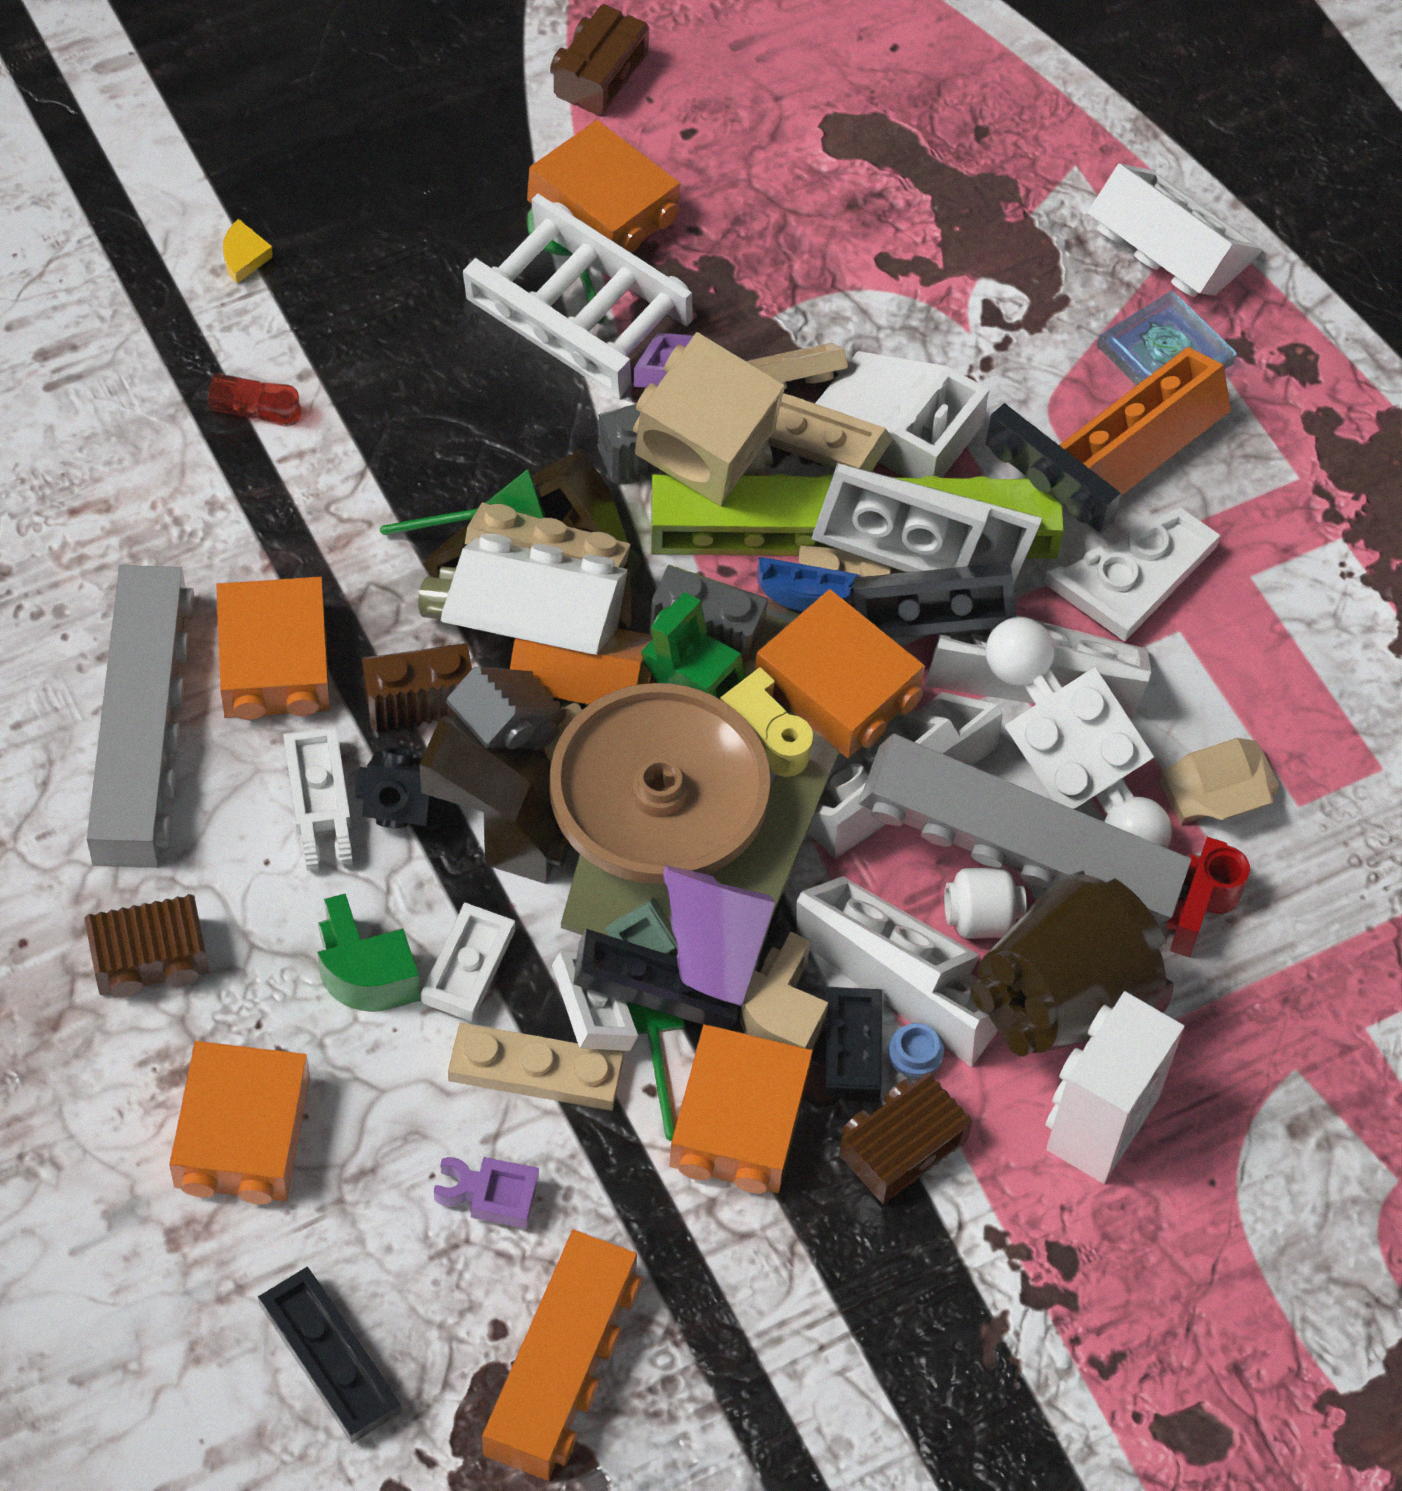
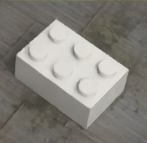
(1111, 1085)

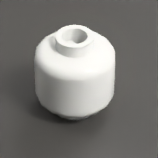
(983, 902)

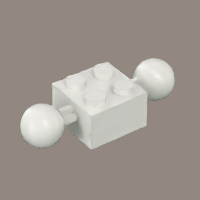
(1074, 733)

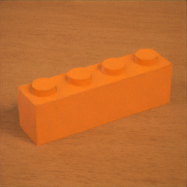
(1153, 420)
(560, 1356)

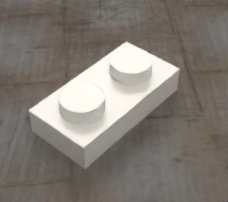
(468, 962)
(595, 1017)

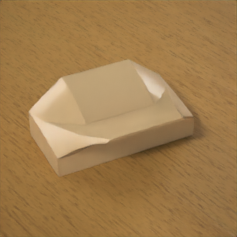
(1219, 781)

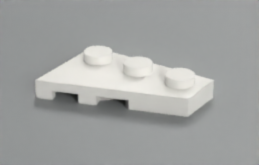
(1136, 574)

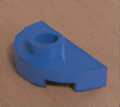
(800, 584)

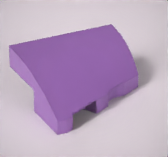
(716, 932)

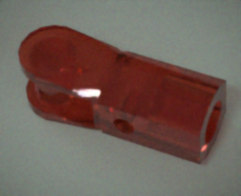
(254, 399)

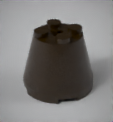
(1068, 960)

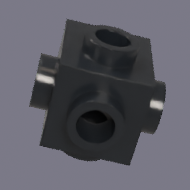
(393, 789)

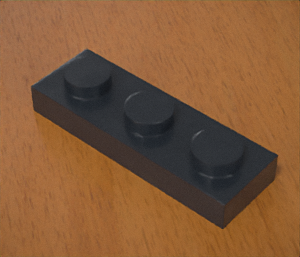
(1052, 468)
(645, 979)
(329, 1354)

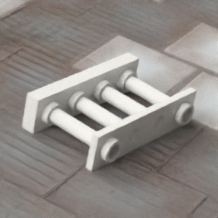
(570, 337)

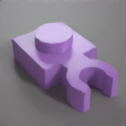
(498, 1193)

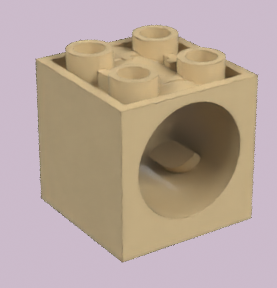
(707, 417)

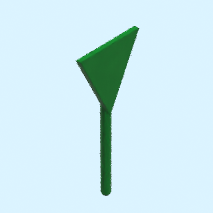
(518, 494)

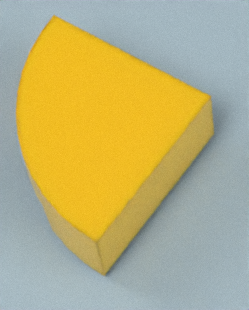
(244, 251)

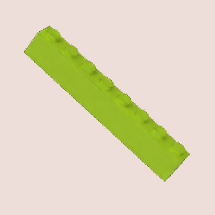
(781, 511)

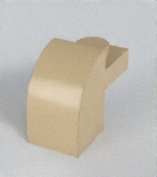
(774, 1005)

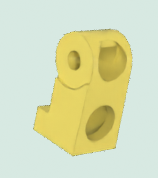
(783, 736)

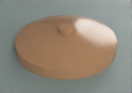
(659, 782)

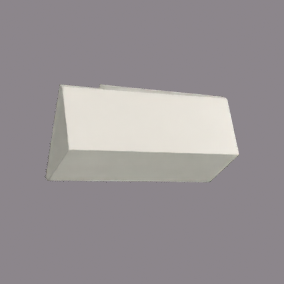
(919, 525)
(962, 665)
(947, 724)
(884, 948)

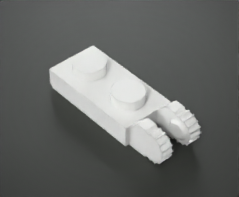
(318, 791)

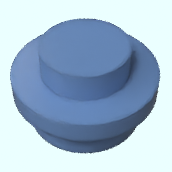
(915, 1050)

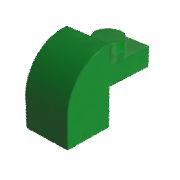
(685, 653)
(365, 972)

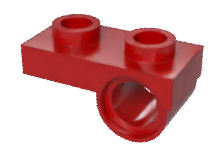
(1207, 893)

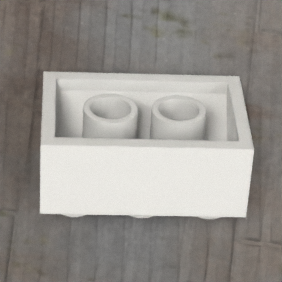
(1171, 231)
(536, 594)

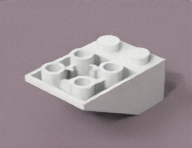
(921, 404)

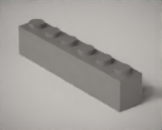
(138, 717)
(1014, 825)

